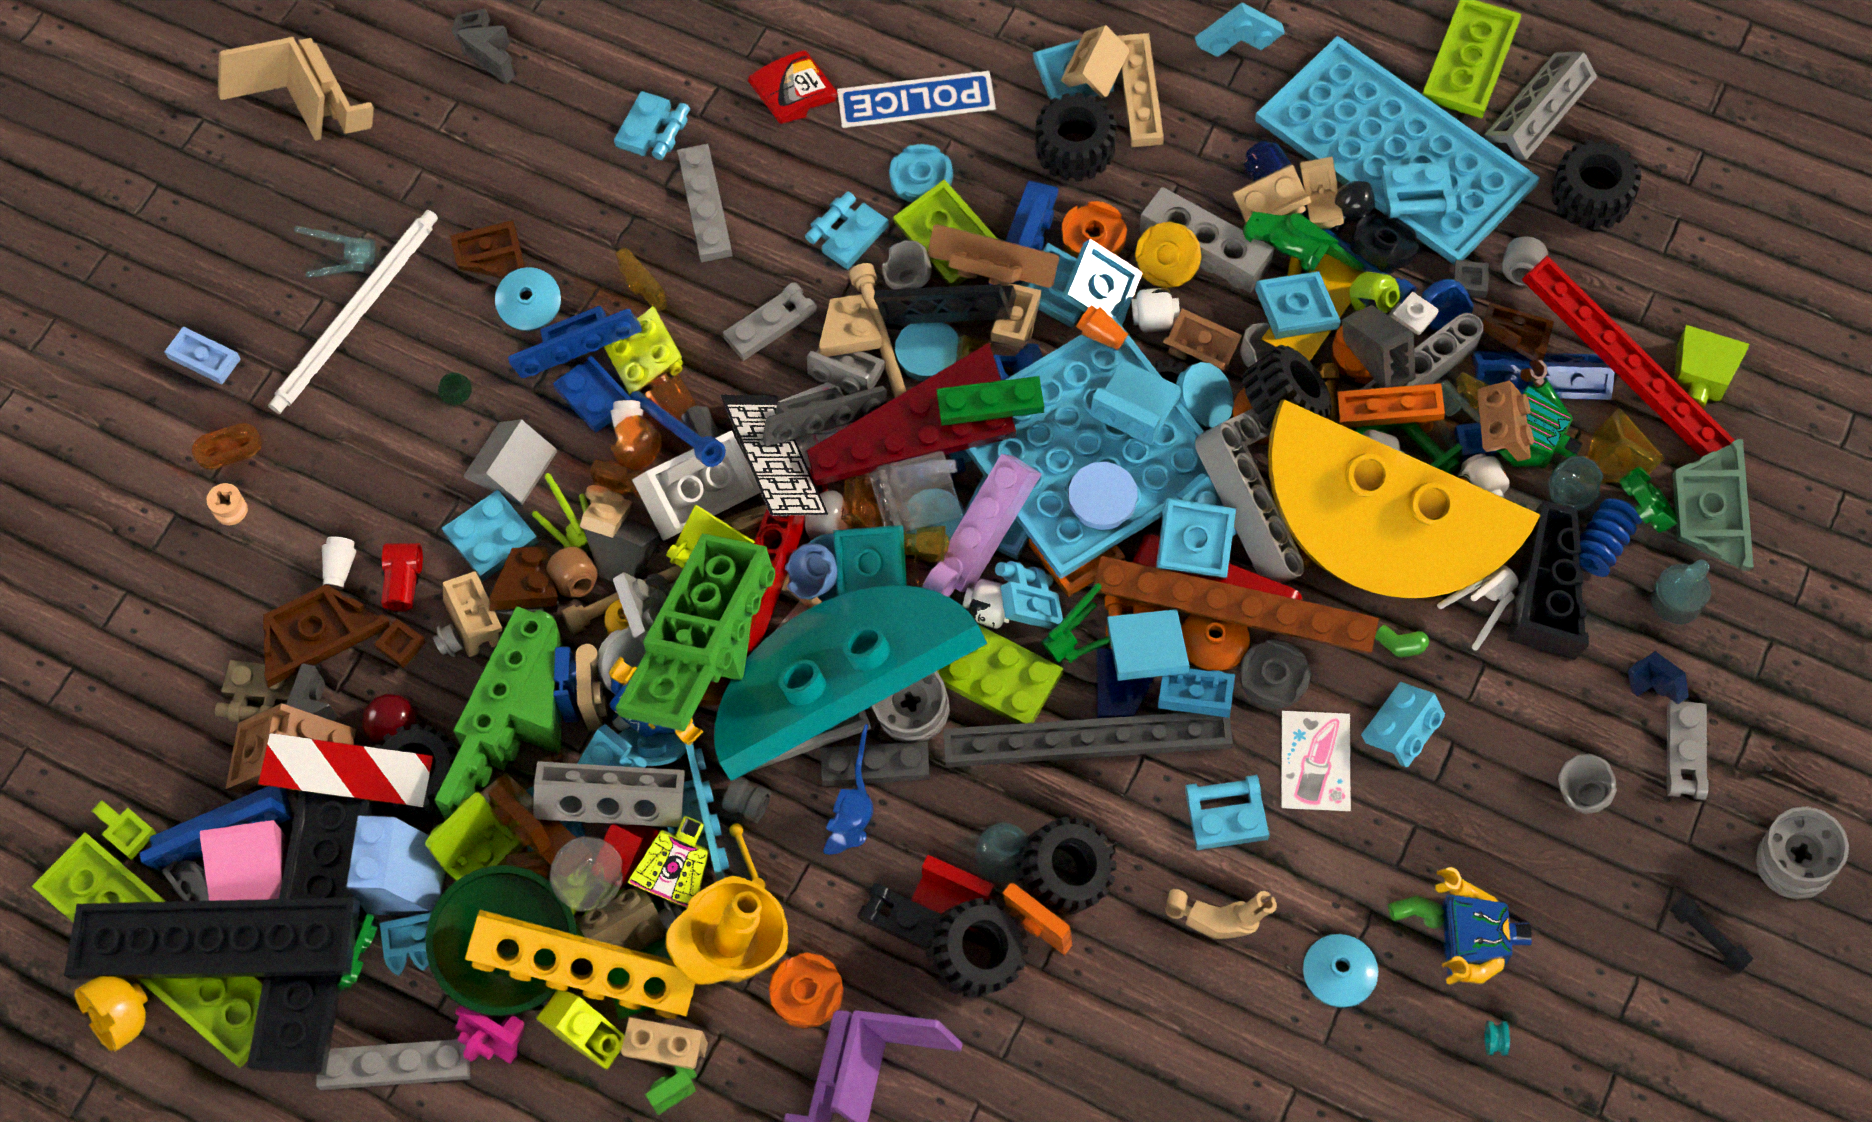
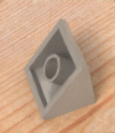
(511, 460)

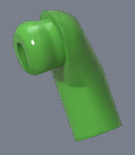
(1402, 645)

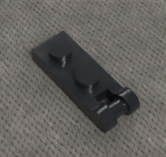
(906, 921)

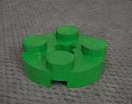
(1653, 504)

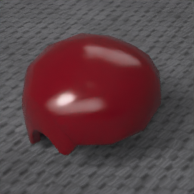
(387, 714)

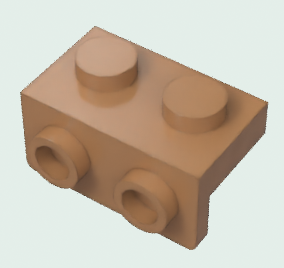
(1202, 341)
(1505, 420)

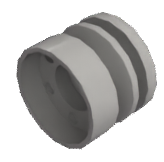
(922, 724)
(1816, 839)

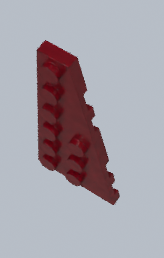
(910, 426)

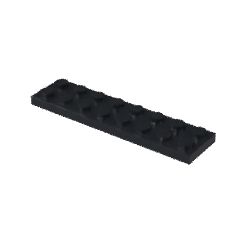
(213, 938)
(300, 1011)

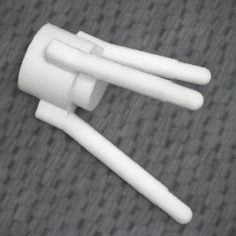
(1494, 586)

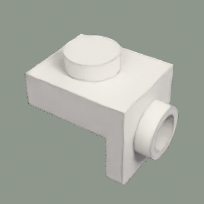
(1414, 313)

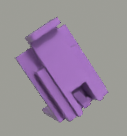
(855, 1058)

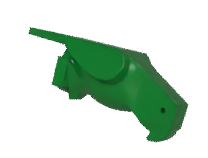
(1297, 238)

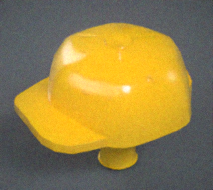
(728, 933)

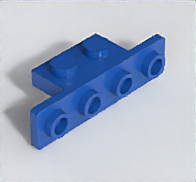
(1033, 216)
(574, 338)

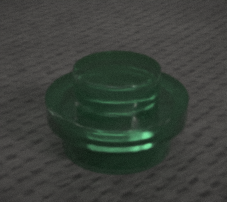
(454, 388)

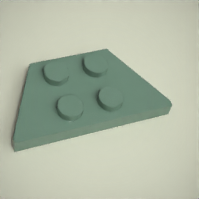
(1714, 506)

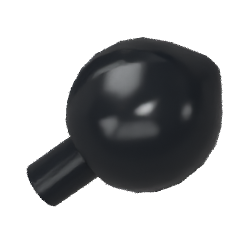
(1356, 201)

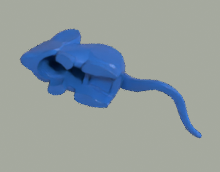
(852, 810)

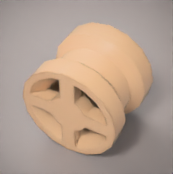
(227, 512)

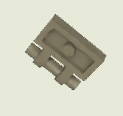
(247, 682)

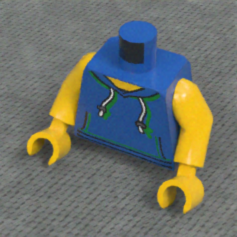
(1476, 931)

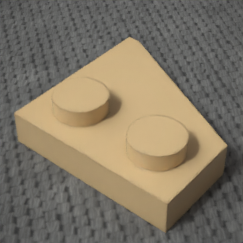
(848, 328)

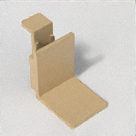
(300, 70)

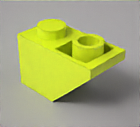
(582, 1028)

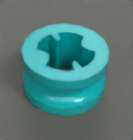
(1497, 1038)

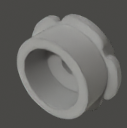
(448, 640)

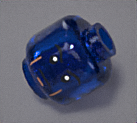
(1264, 159)

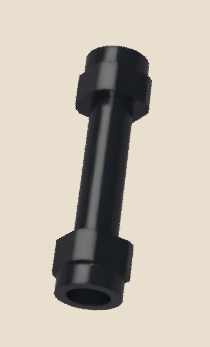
(1736, 957)

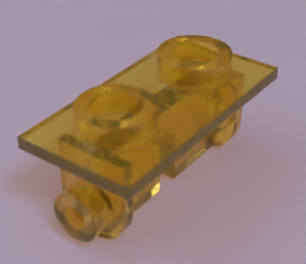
(928, 544)

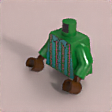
(1547, 420)

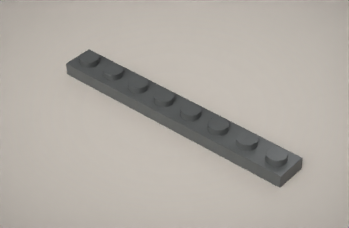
(1085, 739)

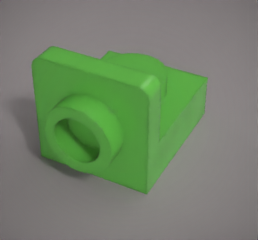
(671, 1090)

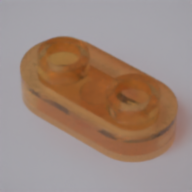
(227, 444)

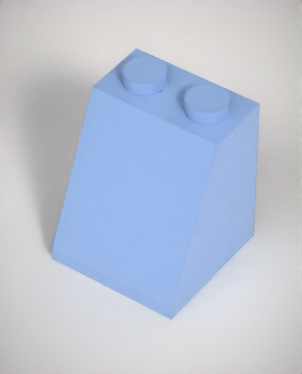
(393, 868)

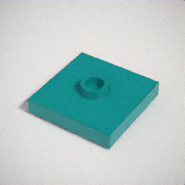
(869, 558)

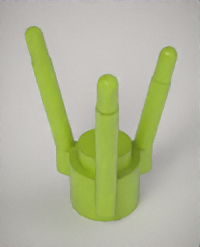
(575, 535)

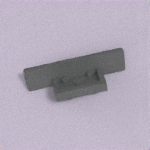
(819, 413)

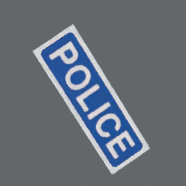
(916, 99)

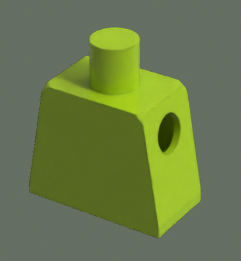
(1707, 363)

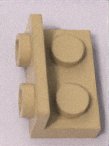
(1273, 194)
(663, 1043)

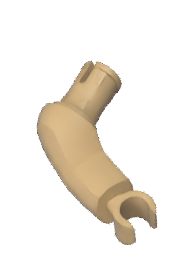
(1221, 923)

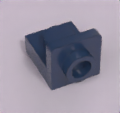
(1661, 675)

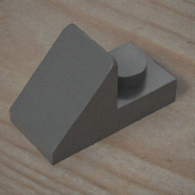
(487, 49)
(306, 690)

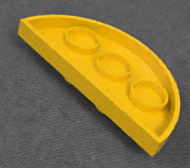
(1383, 514)

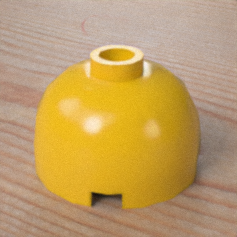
(114, 1009)

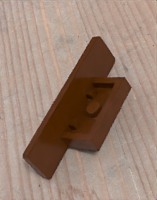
(514, 807)

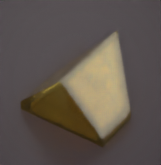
(1621, 447)

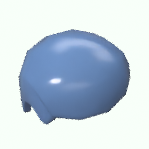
(811, 571)

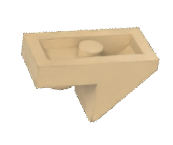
(1022, 320)

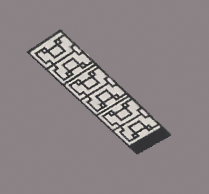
(776, 468)

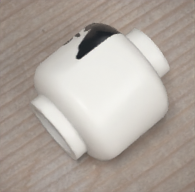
(1155, 310)
(986, 603)

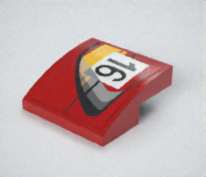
(792, 86)

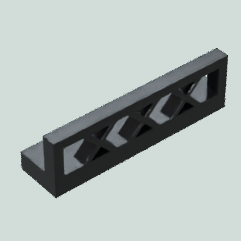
(946, 304)

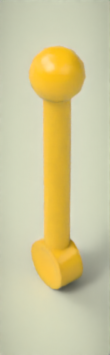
(736, 831)

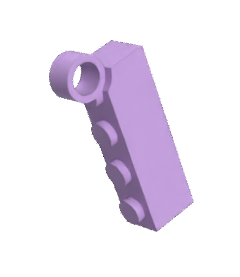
(983, 526)

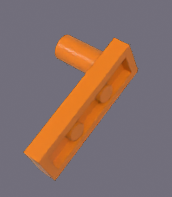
(1392, 406)

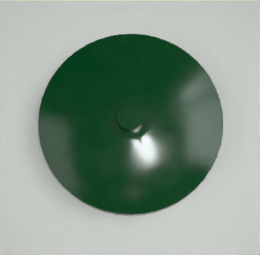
(505, 892)

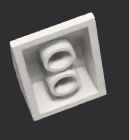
(684, 481)

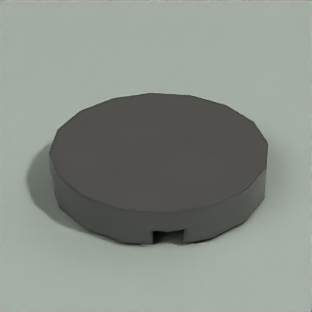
(1275, 674)

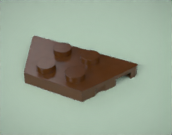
(314, 630)

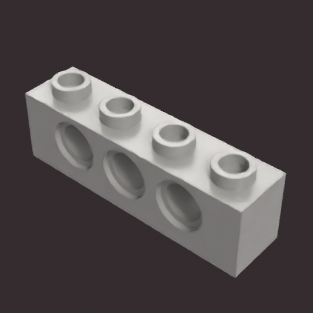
(1224, 240)
(608, 794)

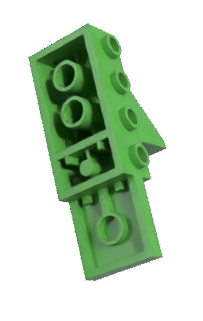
(699, 631)
(507, 705)

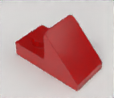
(631, 844)

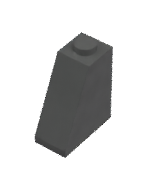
(1381, 346)

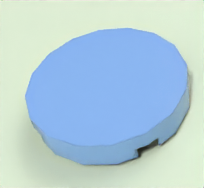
(1102, 495)

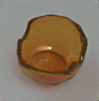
(636, 443)

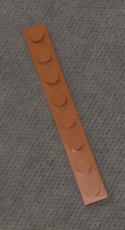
(1237, 605)

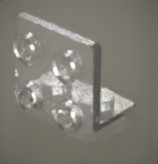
(915, 492)

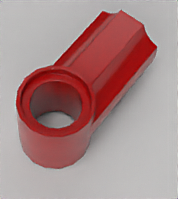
(401, 565)

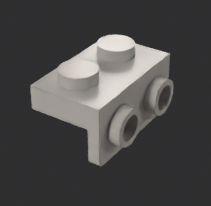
(849, 371)

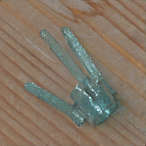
(357, 250)
(1452, 404)

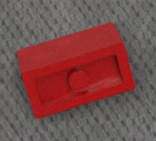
(947, 886)

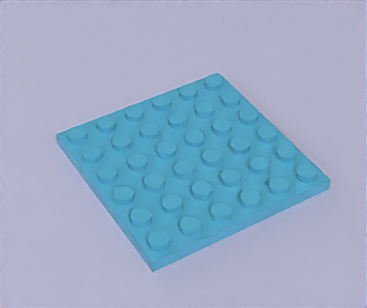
(1070, 439)

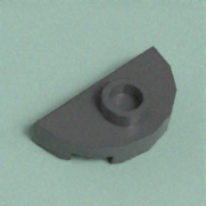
(188, 880)

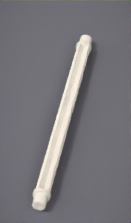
(352, 312)

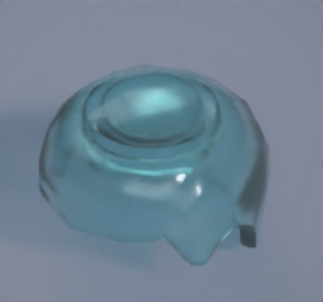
(1575, 483)
(998, 849)

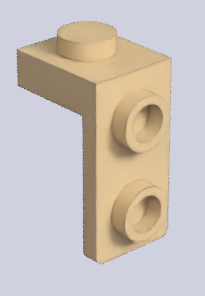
(1321, 187)

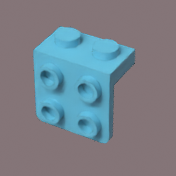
(1135, 402)

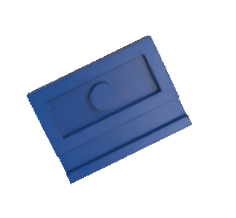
(590, 393)
(566, 684)

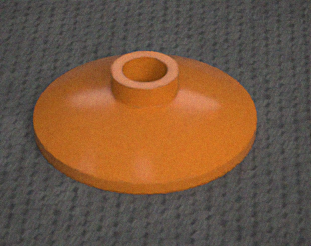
(1210, 652)

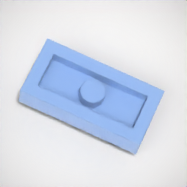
(202, 355)

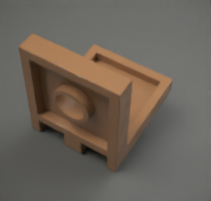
(282, 719)

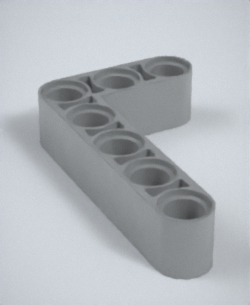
(1242, 487)

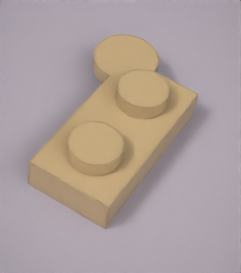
(605, 512)

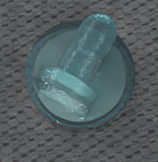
(1682, 592)

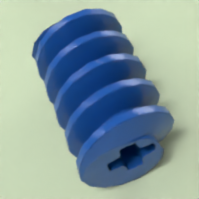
(1607, 535)

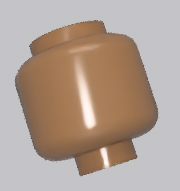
(572, 572)

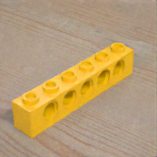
(567, 947)

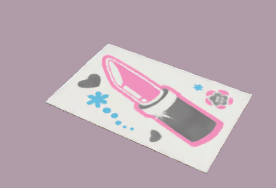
(1316, 761)

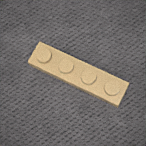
(1141, 92)

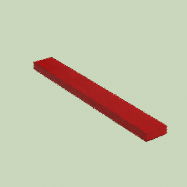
(1626, 358)

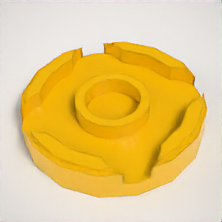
(1168, 254)

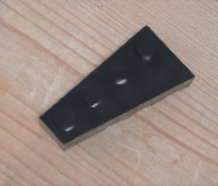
(1549, 593)

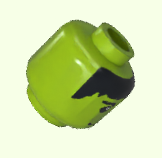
(1374, 290)

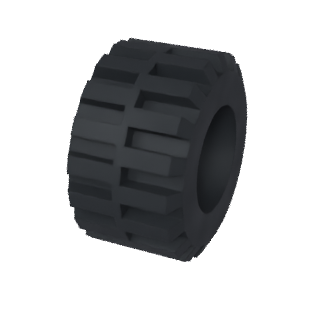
(1081, 116)
(1599, 163)
(1285, 376)
(426, 743)
(1087, 851)
(1004, 942)

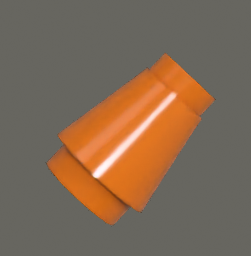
(1102, 328)

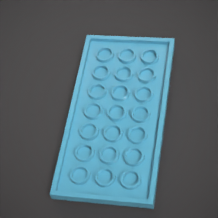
(1370, 118)

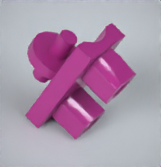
(486, 1037)

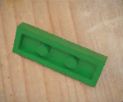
(990, 400)

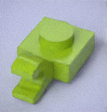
(124, 831)

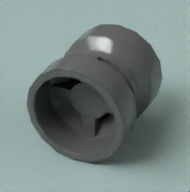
(746, 799)

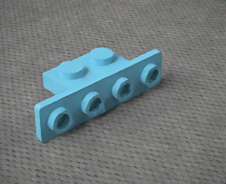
(695, 799)

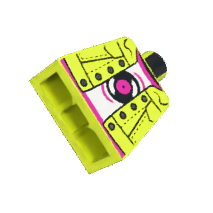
(673, 864)

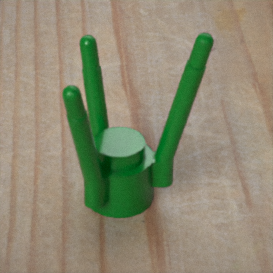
(1061, 641)

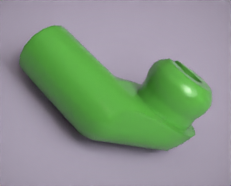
(1418, 906)

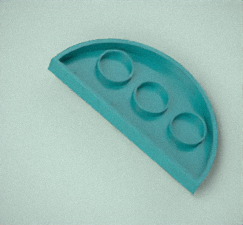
(836, 665)

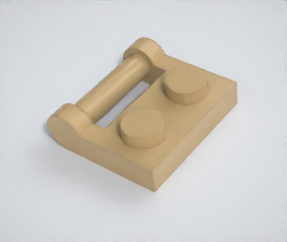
(590, 697)

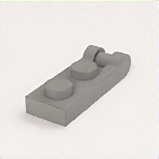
(769, 322)
(1687, 749)

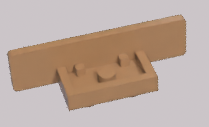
(992, 257)

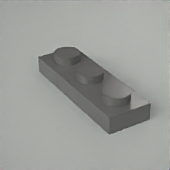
(879, 765)

